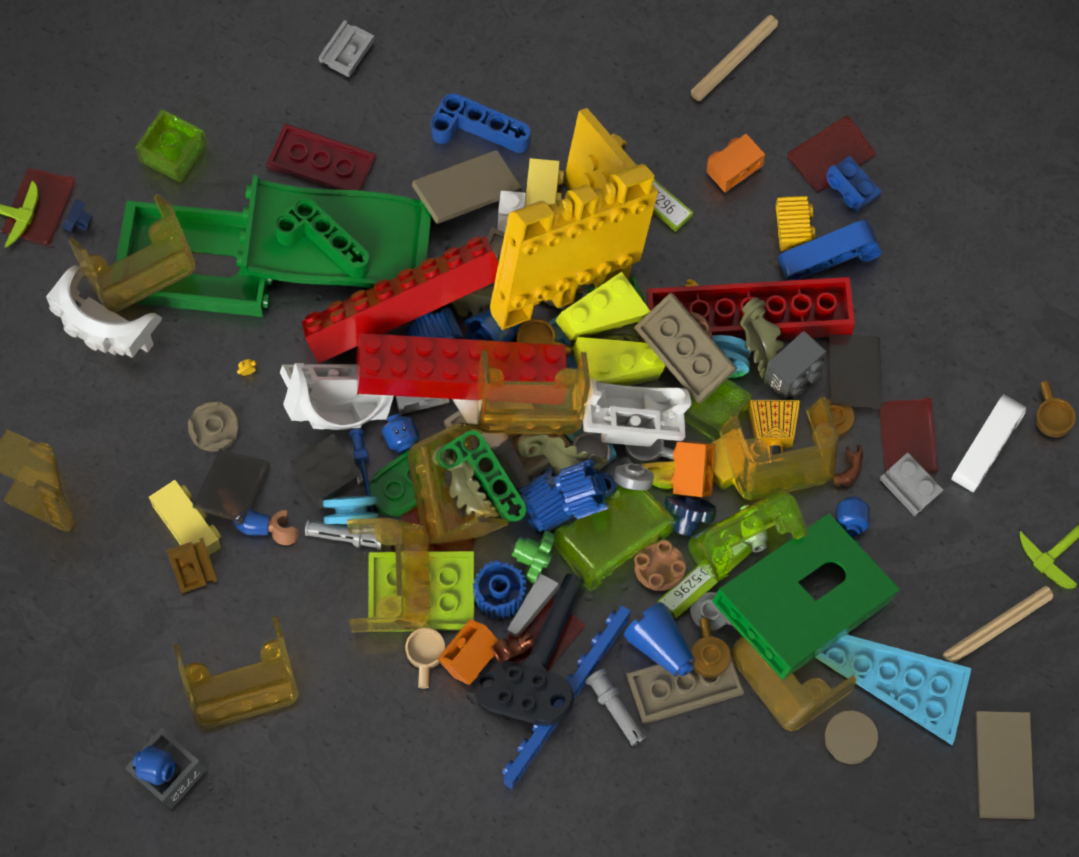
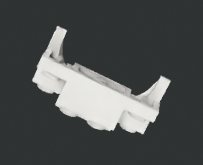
(97, 324)
(329, 396)
(635, 413)

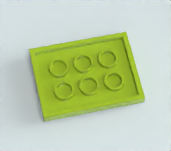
(449, 587)

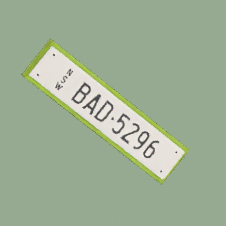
(670, 209)
(698, 583)

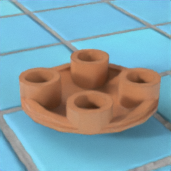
(660, 566)

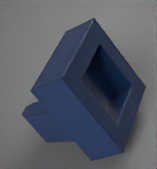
(77, 217)

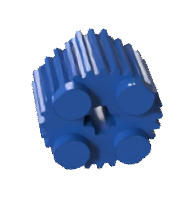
(436, 326)
(582, 489)
(543, 505)
(495, 603)

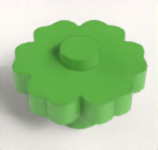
(534, 554)

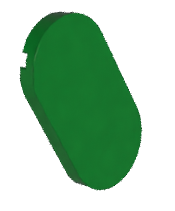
(394, 487)

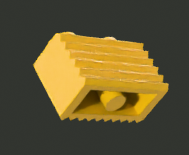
(794, 221)

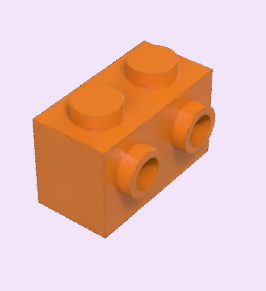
(735, 162)
(693, 468)
(468, 652)

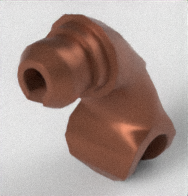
(849, 475)
(507, 649)

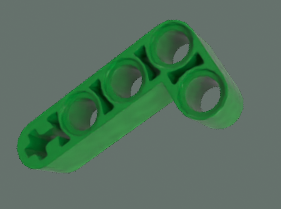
(351, 258)
(487, 479)

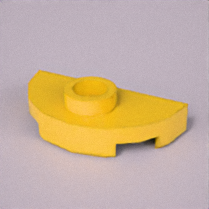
(662, 473)

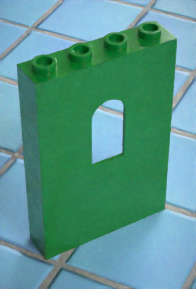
(206, 232)
(780, 614)

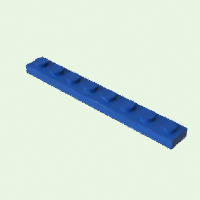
(587, 664)

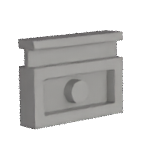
(346, 48)
(911, 484)

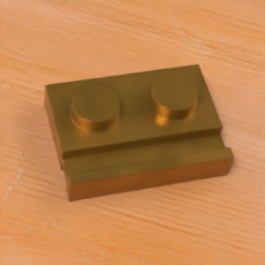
(191, 565)

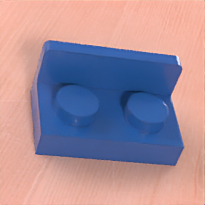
(853, 184)

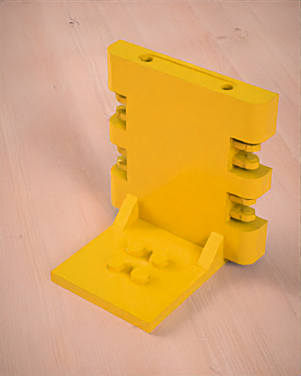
(582, 240)

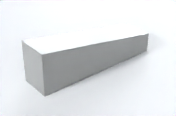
(537, 598)

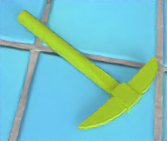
(22, 215)
(1045, 561)

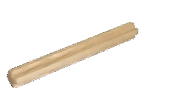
(745, 47)
(998, 625)

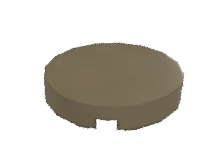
(213, 426)
(851, 737)

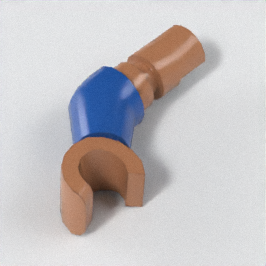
(261, 524)

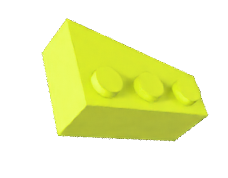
(603, 309)
(619, 361)

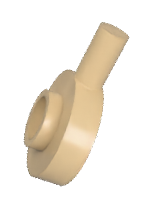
(423, 650)

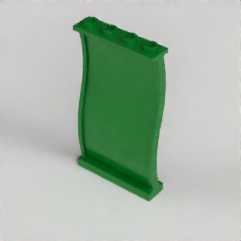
(386, 225)

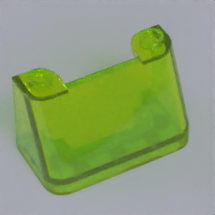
(612, 536)
(713, 545)

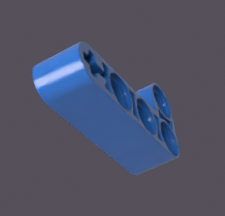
(513, 135)
(829, 250)

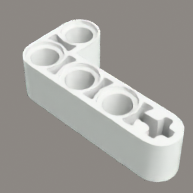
(989, 443)

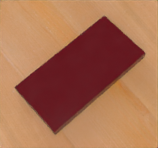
(320, 160)

